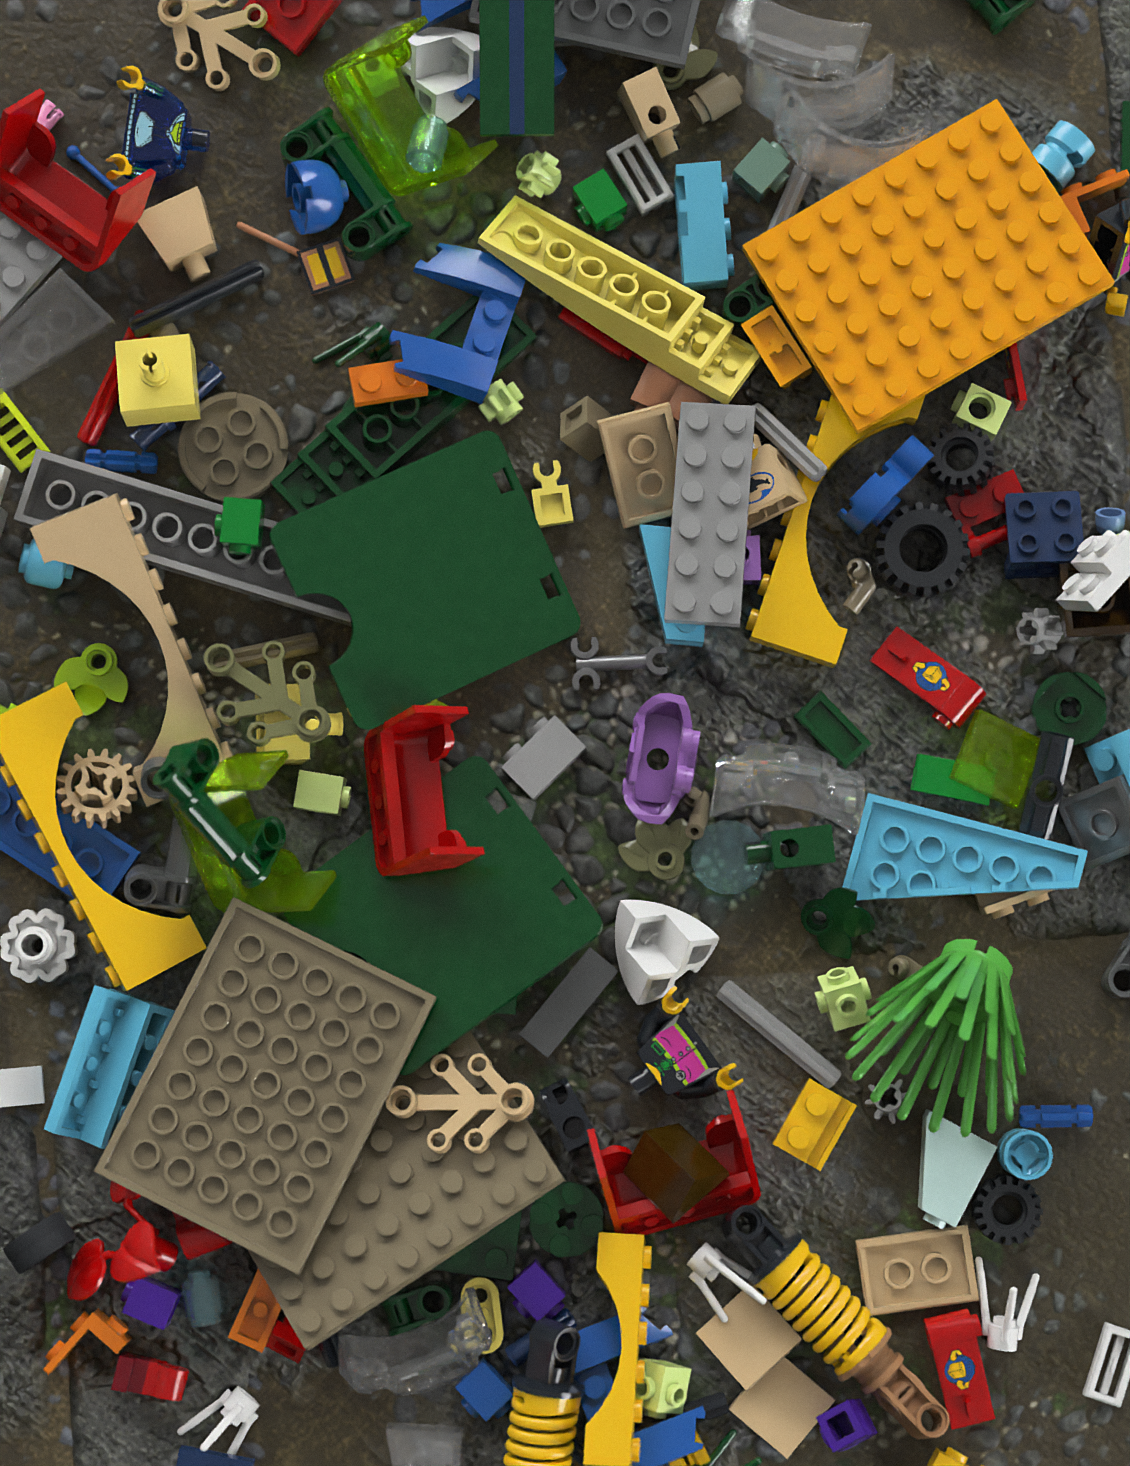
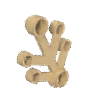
(213, 33)
(466, 1103)

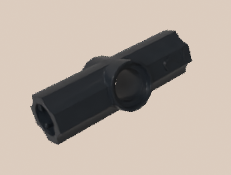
(1049, 764)

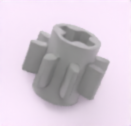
(1039, 631)
(889, 1110)

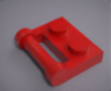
(982, 507)

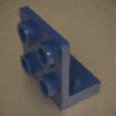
(1041, 532)

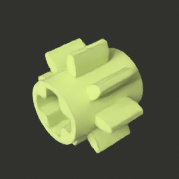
(538, 174)
(501, 402)

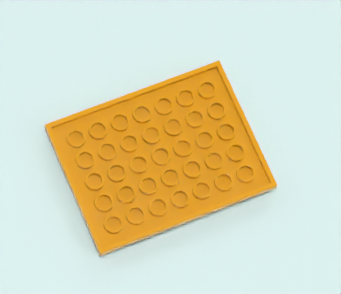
(927, 266)

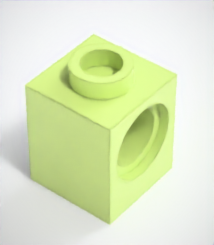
(996, 409)
(321, 793)

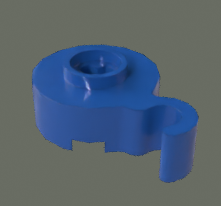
(880, 494)

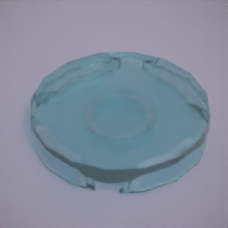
(720, 858)

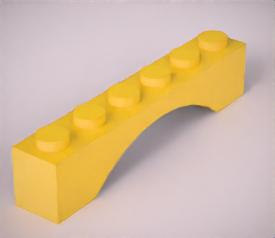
(611, 1430)

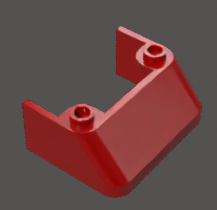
(53, 200)
(408, 792)
(636, 1214)

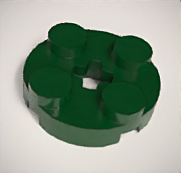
(1068, 686)
(561, 1240)

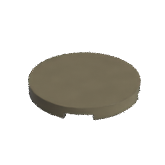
(233, 447)

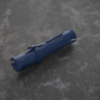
(145, 437)

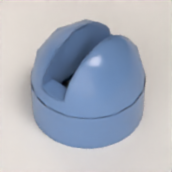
(1110, 519)

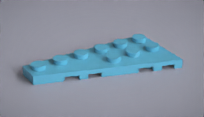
(931, 853)

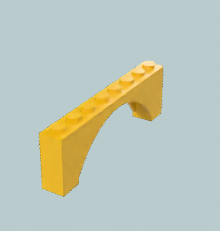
(792, 611)
(132, 940)

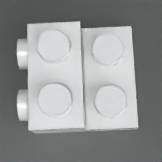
(1102, 569)

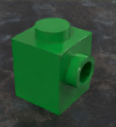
(599, 202)
(240, 525)

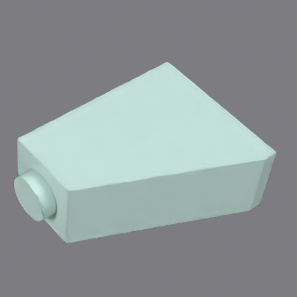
(949, 1171)

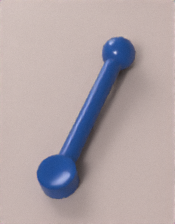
(73, 153)

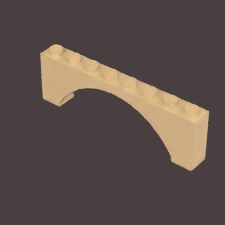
(104, 543)

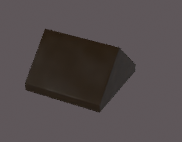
(1110, 619)
(673, 1170)

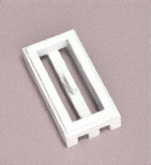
(655, 202)
(1097, 1362)

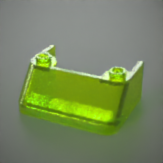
(384, 109)
(287, 885)

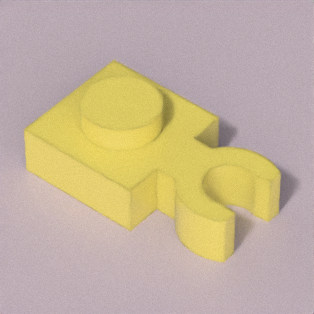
(551, 501)

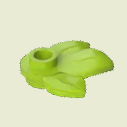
(91, 684)

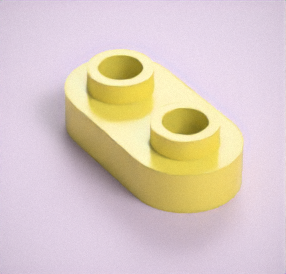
(490, 1307)

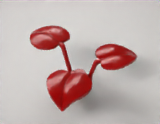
(138, 1257)

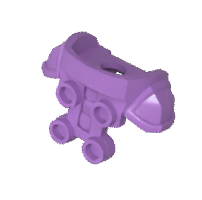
(666, 725)

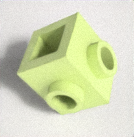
(843, 997)
(663, 1388)

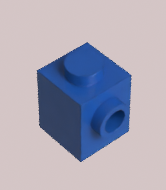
(485, 1391)

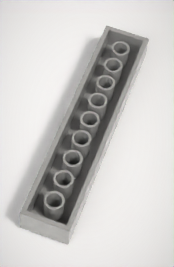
(174, 528)

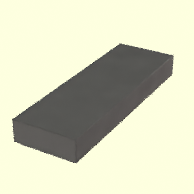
(568, 1002)

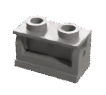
(542, 757)

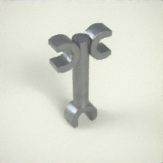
(588, 663)

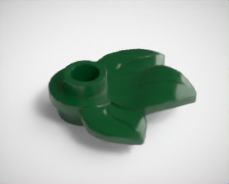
(841, 921)

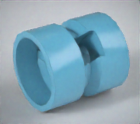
(1064, 150)
(1024, 1153)

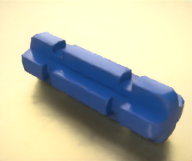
(122, 461)
(1055, 1116)

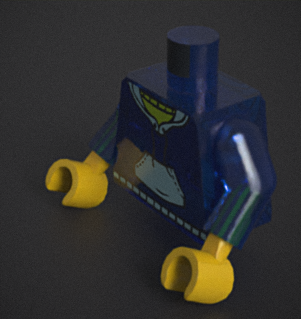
(155, 131)

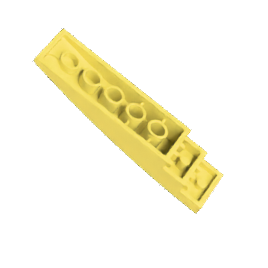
(623, 299)

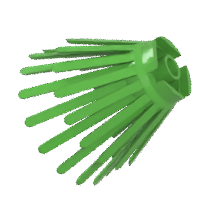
(963, 995)

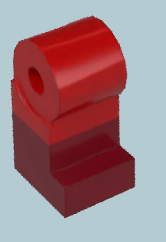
(150, 1377)

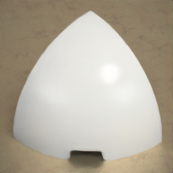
(439, 66)
(658, 946)

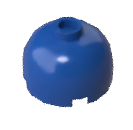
(315, 195)

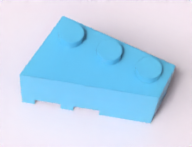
(702, 225)
(656, 549)

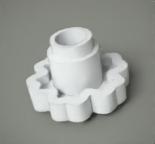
(20, 950)

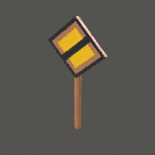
(322, 264)

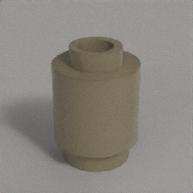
(715, 98)

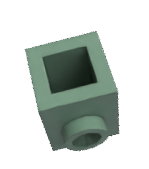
(762, 170)

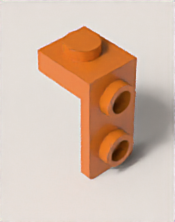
(1078, 193)
(108, 1329)

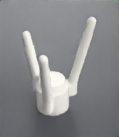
(708, 1264)
(1004, 1330)
(238, 1408)

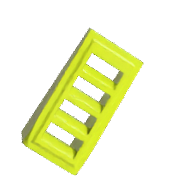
(32, 436)

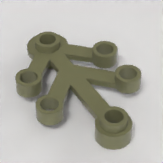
(271, 698)

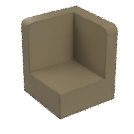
(580, 428)

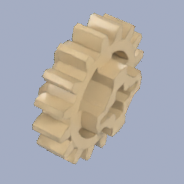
(88, 801)

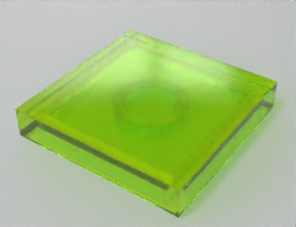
(996, 759)

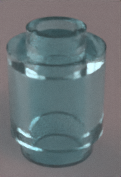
(427, 144)
(202, 1298)

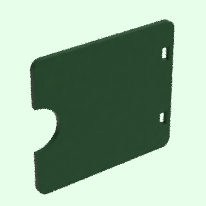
(431, 577)
(460, 931)

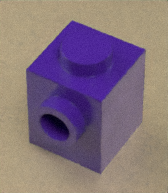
(536, 1292)
(846, 1425)

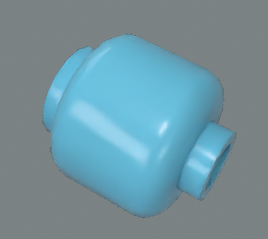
(40, 573)

